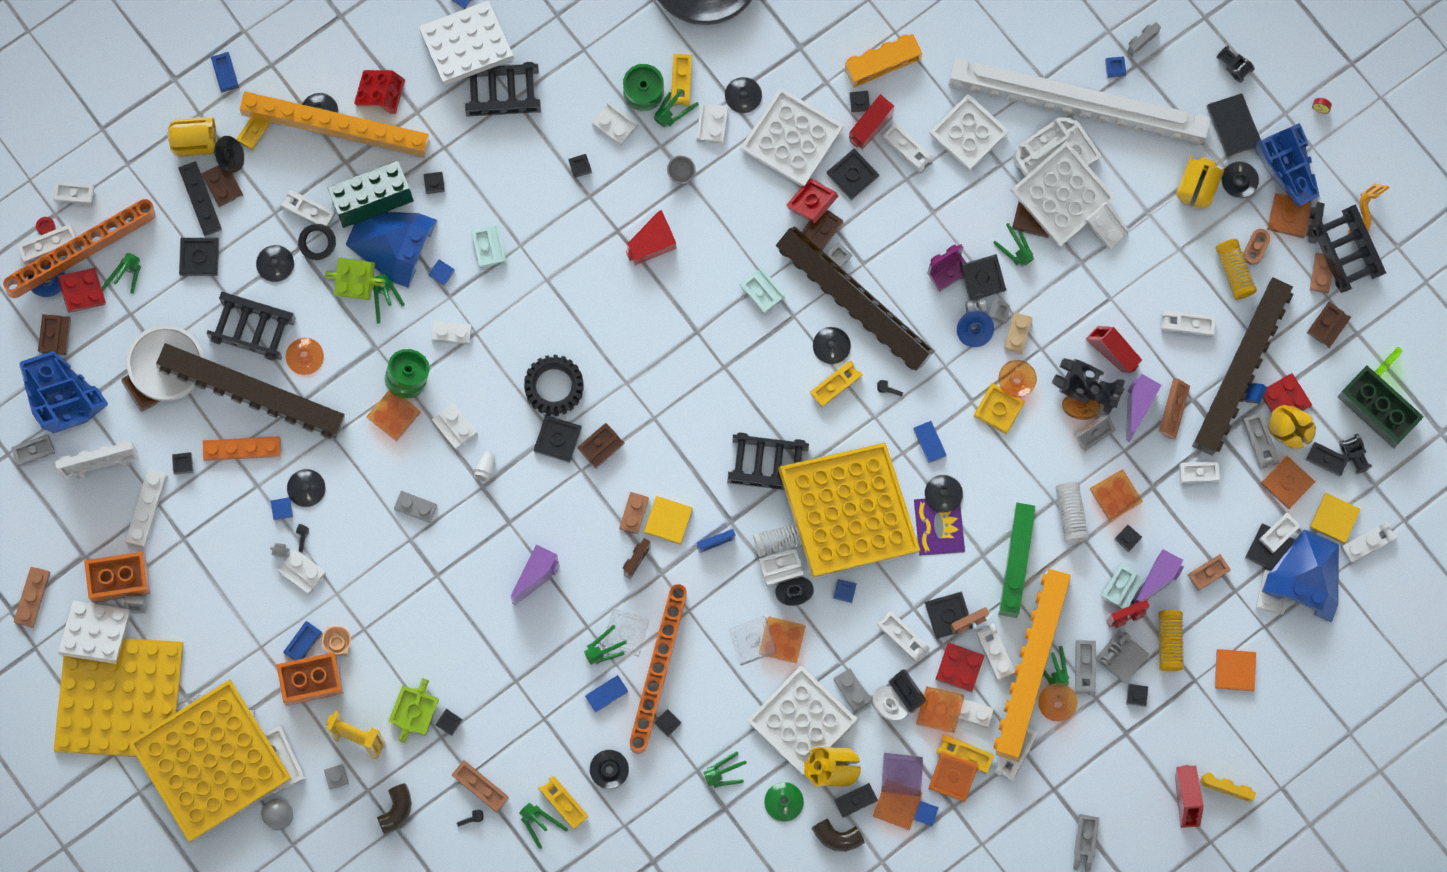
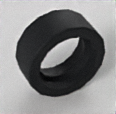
(303, 246)

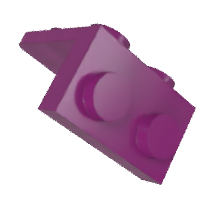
(946, 268)

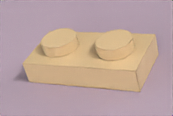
(1018, 333)

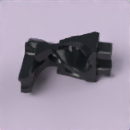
(1108, 394)

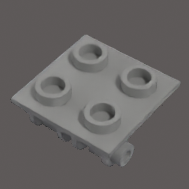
(1122, 656)

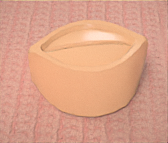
(336, 640)

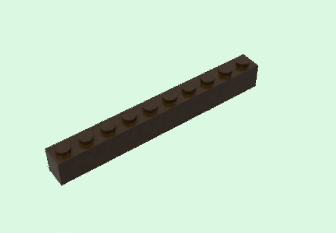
(854, 298)
(1242, 366)
(250, 391)

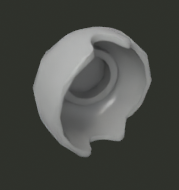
(681, 169)
(277, 814)

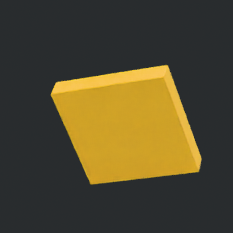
(999, 409)
(1335, 518)
(668, 520)

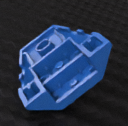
(1288, 163)
(392, 242)
(57, 394)
(1308, 575)

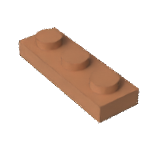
(1174, 408)
(32, 597)
(480, 786)

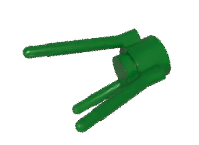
(663, 115)
(1024, 255)
(128, 263)
(384, 290)
(595, 654)
(1058, 676)
(713, 774)
(530, 814)

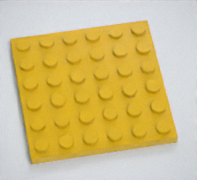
(849, 509)
(114, 703)
(209, 760)

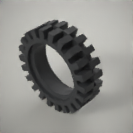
(559, 406)

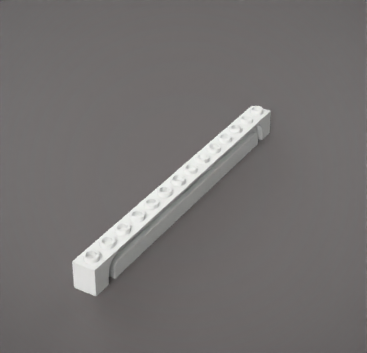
(1079, 101)

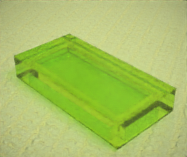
(1388, 361)

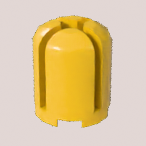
(192, 136)
(1208, 186)
(1291, 426)
(833, 767)

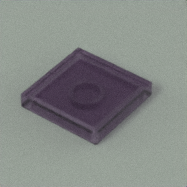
(902, 774)

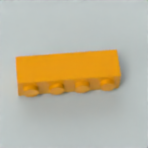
(883, 60)

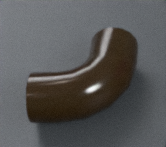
(400, 809)
(837, 840)

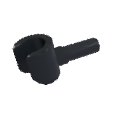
(882, 387)
(303, 531)
(477, 816)

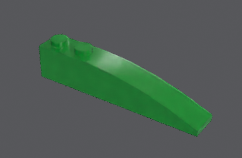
(1017, 560)

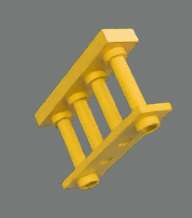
(371, 740)

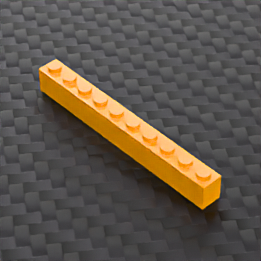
(334, 124)
(1033, 664)

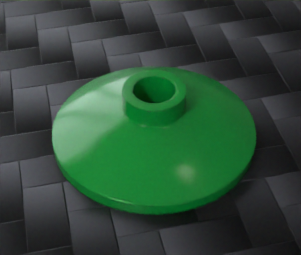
(781, 811)

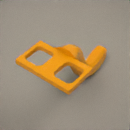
(1365, 199)

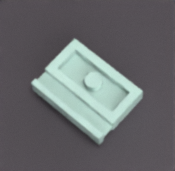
(488, 246)
(762, 290)
(1122, 587)

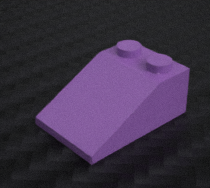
(1141, 396)
(1164, 570)
(537, 571)

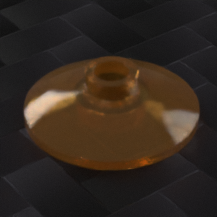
(308, 364)
(1021, 370)
(1079, 409)
(1054, 693)

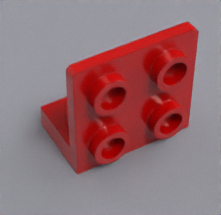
(380, 89)

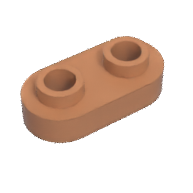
(1255, 247)

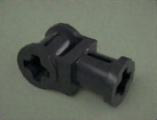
(1236, 65)
(1355, 451)

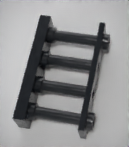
(511, 105)
(1363, 241)
(247, 308)
(756, 478)

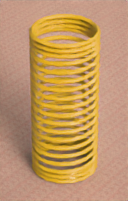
(1229, 246)
(1171, 663)

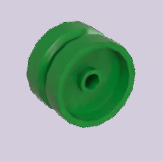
(653, 87)
(407, 373)

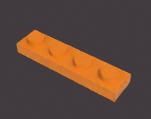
(241, 448)

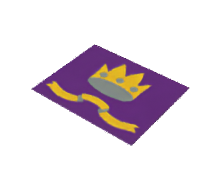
(938, 530)

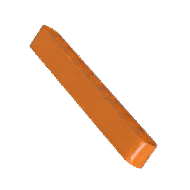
(73, 256)
(662, 659)

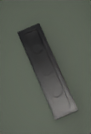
(200, 198)

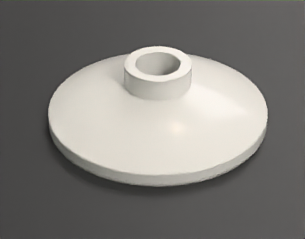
(889, 704)

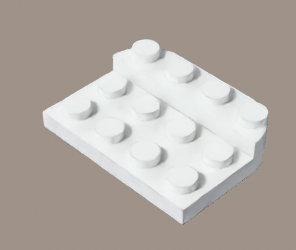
(1051, 137)
(103, 457)

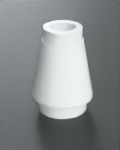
(484, 468)

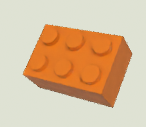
(117, 577)
(309, 679)

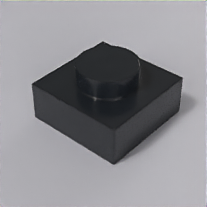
(859, 101)
(580, 165)
(434, 182)
(182, 463)
(1128, 538)
(1137, 695)
(449, 722)
(667, 723)

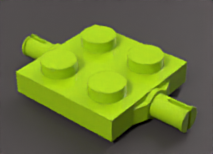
(354, 278)
(413, 710)

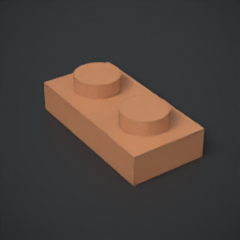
(1321, 275)
(634, 513)
(1209, 572)
(963, 624)

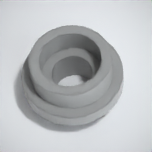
(279, 550)

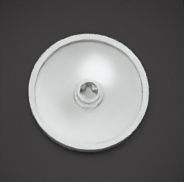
(143, 358)

